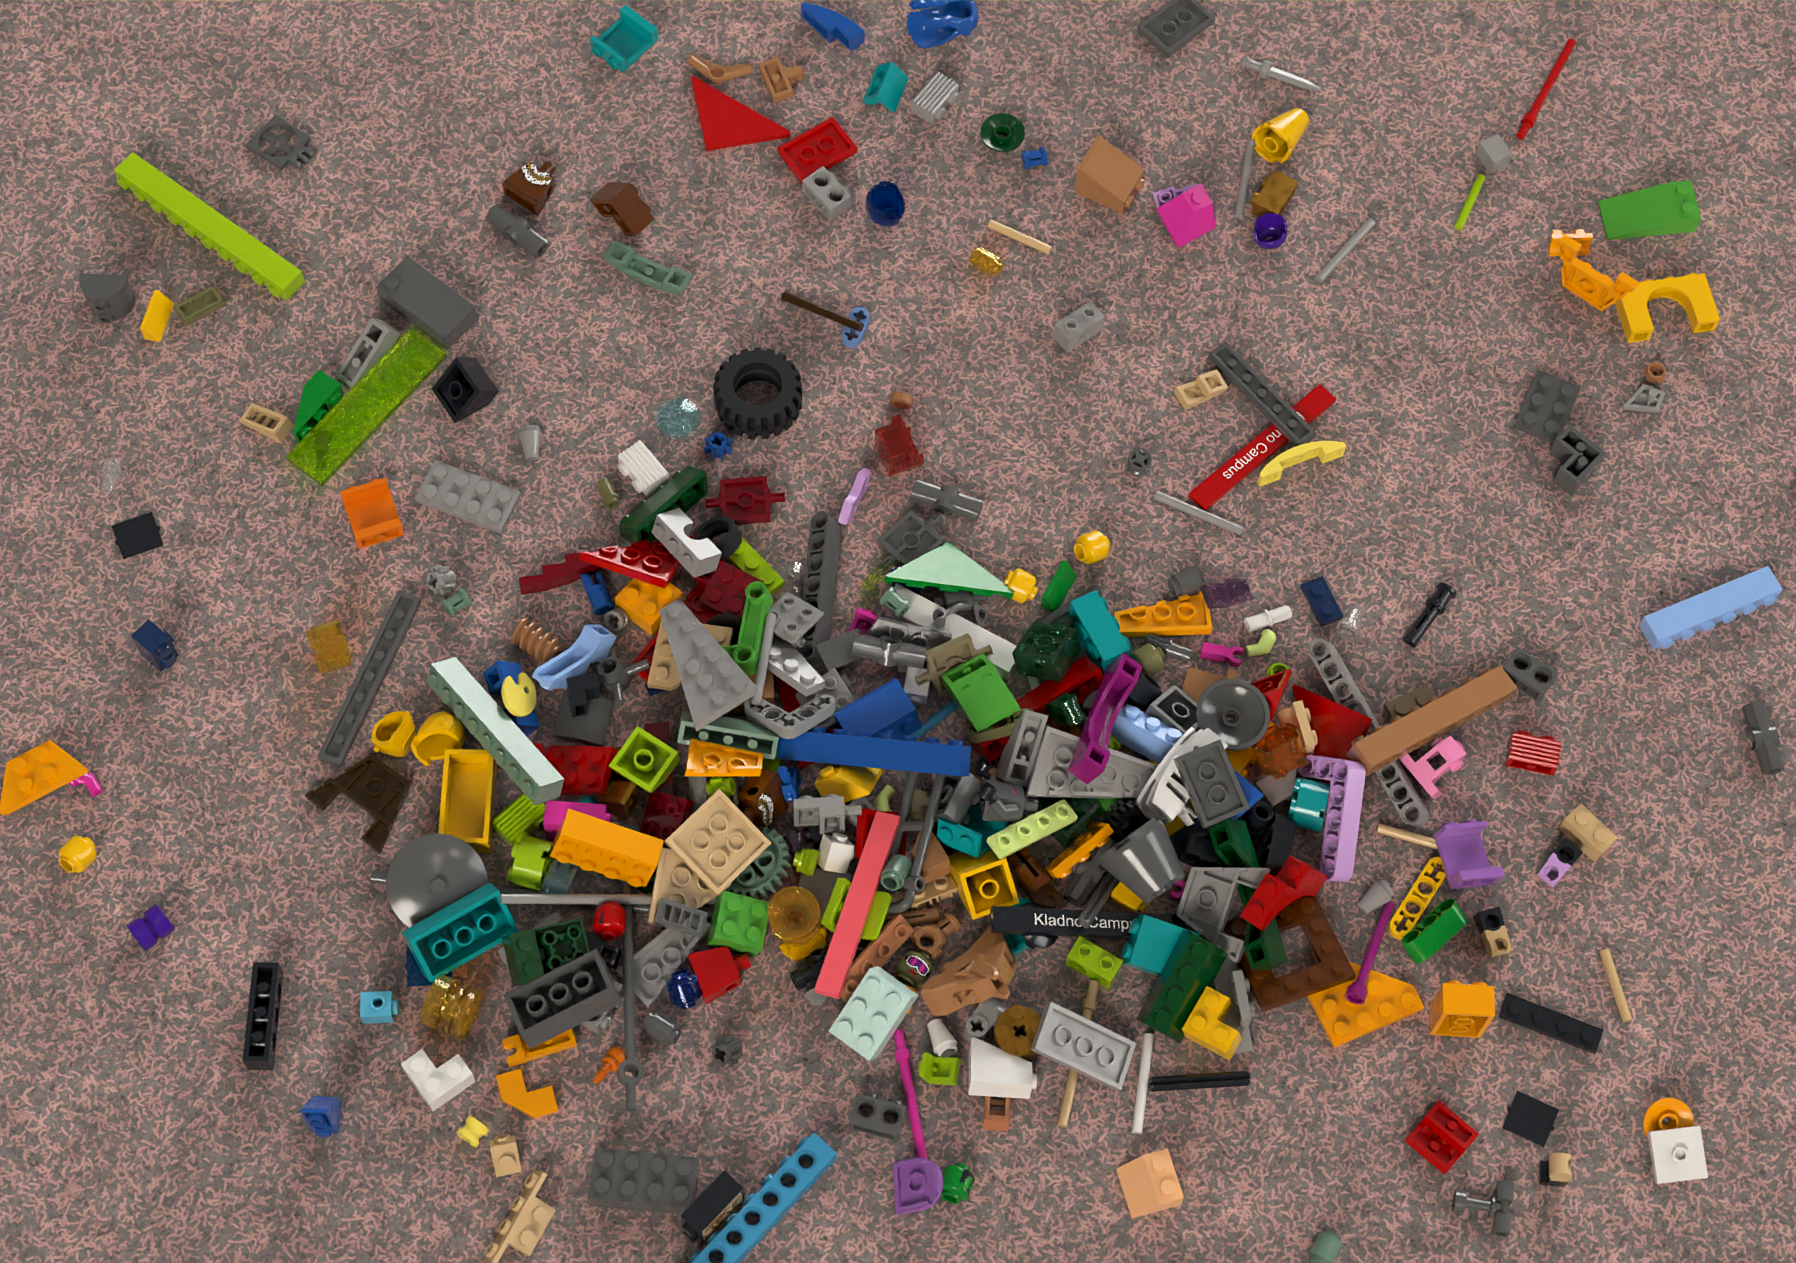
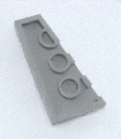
(793, 668)
(659, 959)

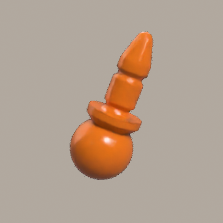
(613, 1059)

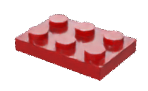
(817, 147)
(583, 768)

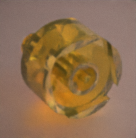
(330, 646)

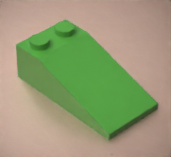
(1651, 211)

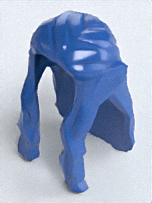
(942, 23)

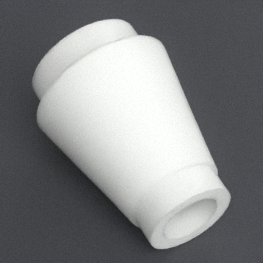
(942, 1041)

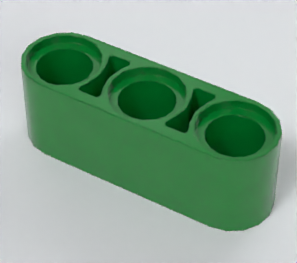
(1434, 931)

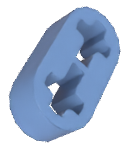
(858, 335)

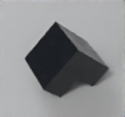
(581, 689)

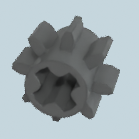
(727, 1050)

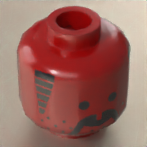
(609, 920)

